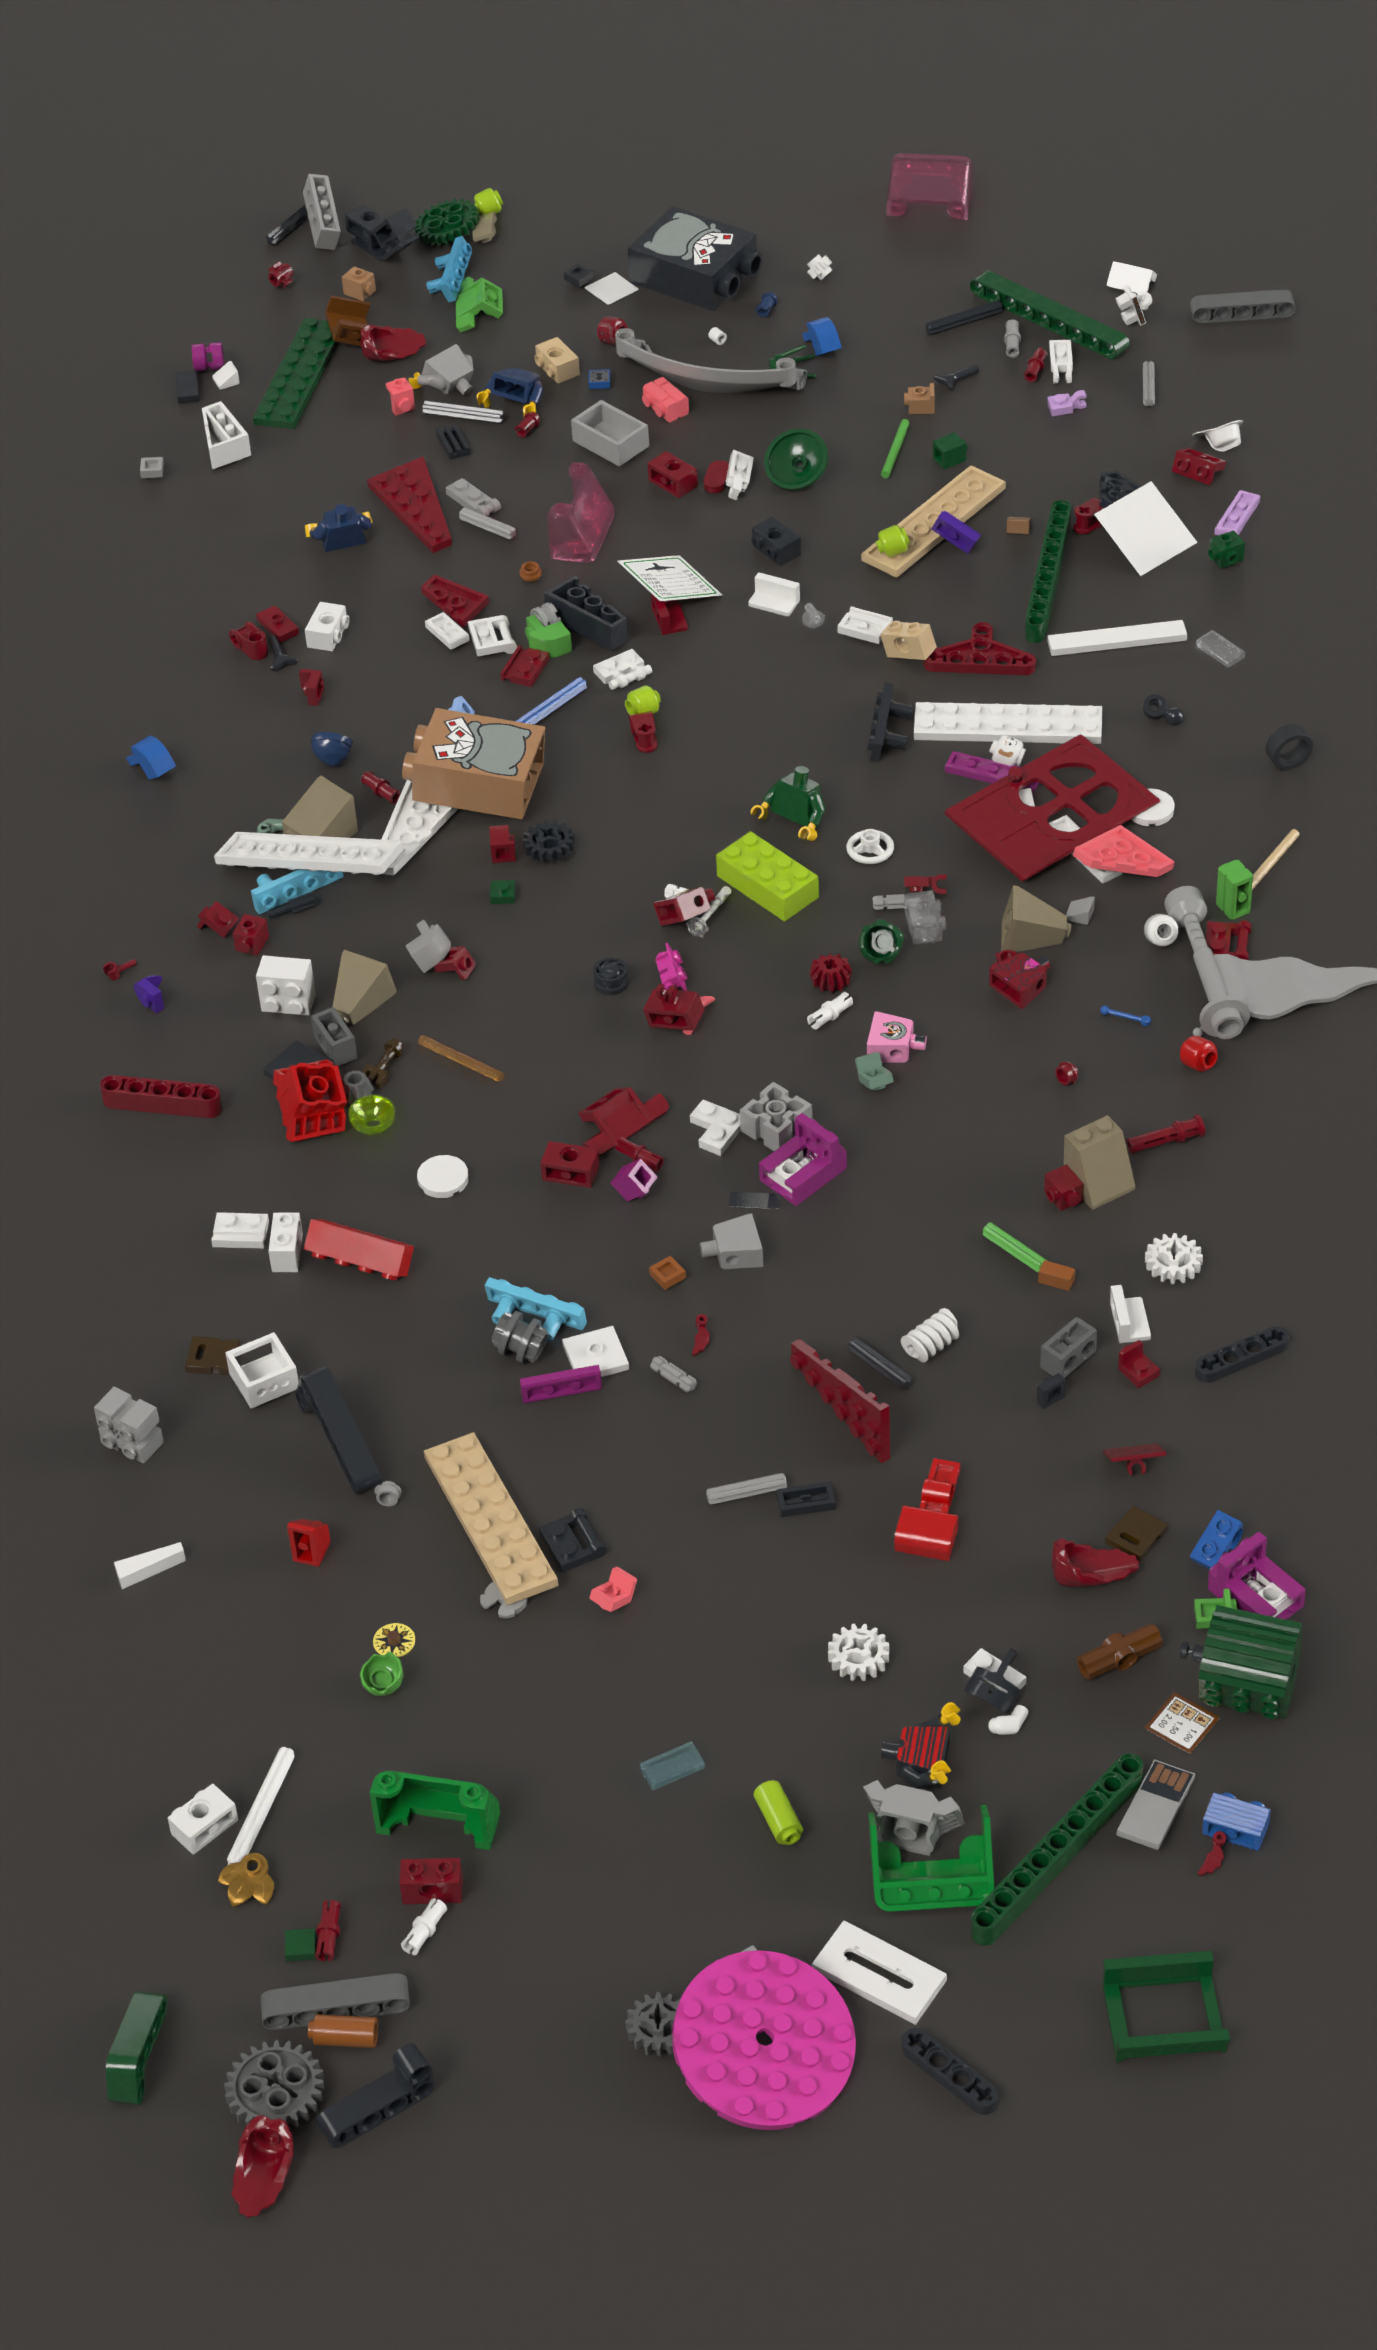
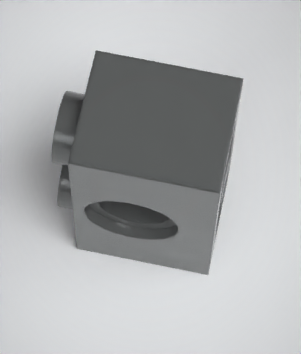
(334, 1036)

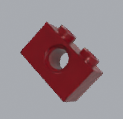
(672, 474)
(569, 1164)
(431, 1879)

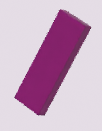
(560, 1383)

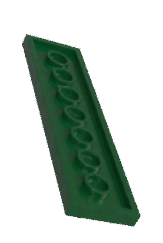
(297, 375)

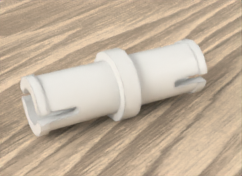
(830, 1010)
(424, 1926)

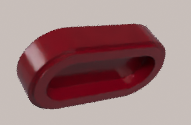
(716, 476)

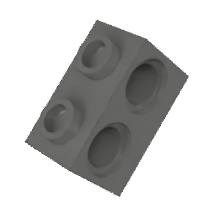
(1068, 1348)

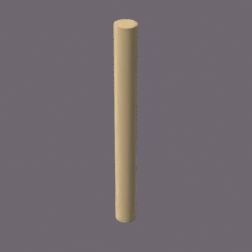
(1274, 857)

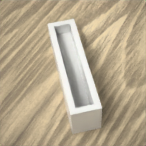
(148, 1564)

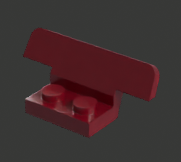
(620, 1115)

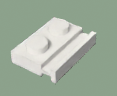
(864, 625)
(240, 1230)

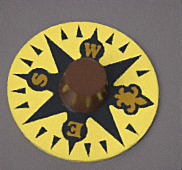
(395, 1639)

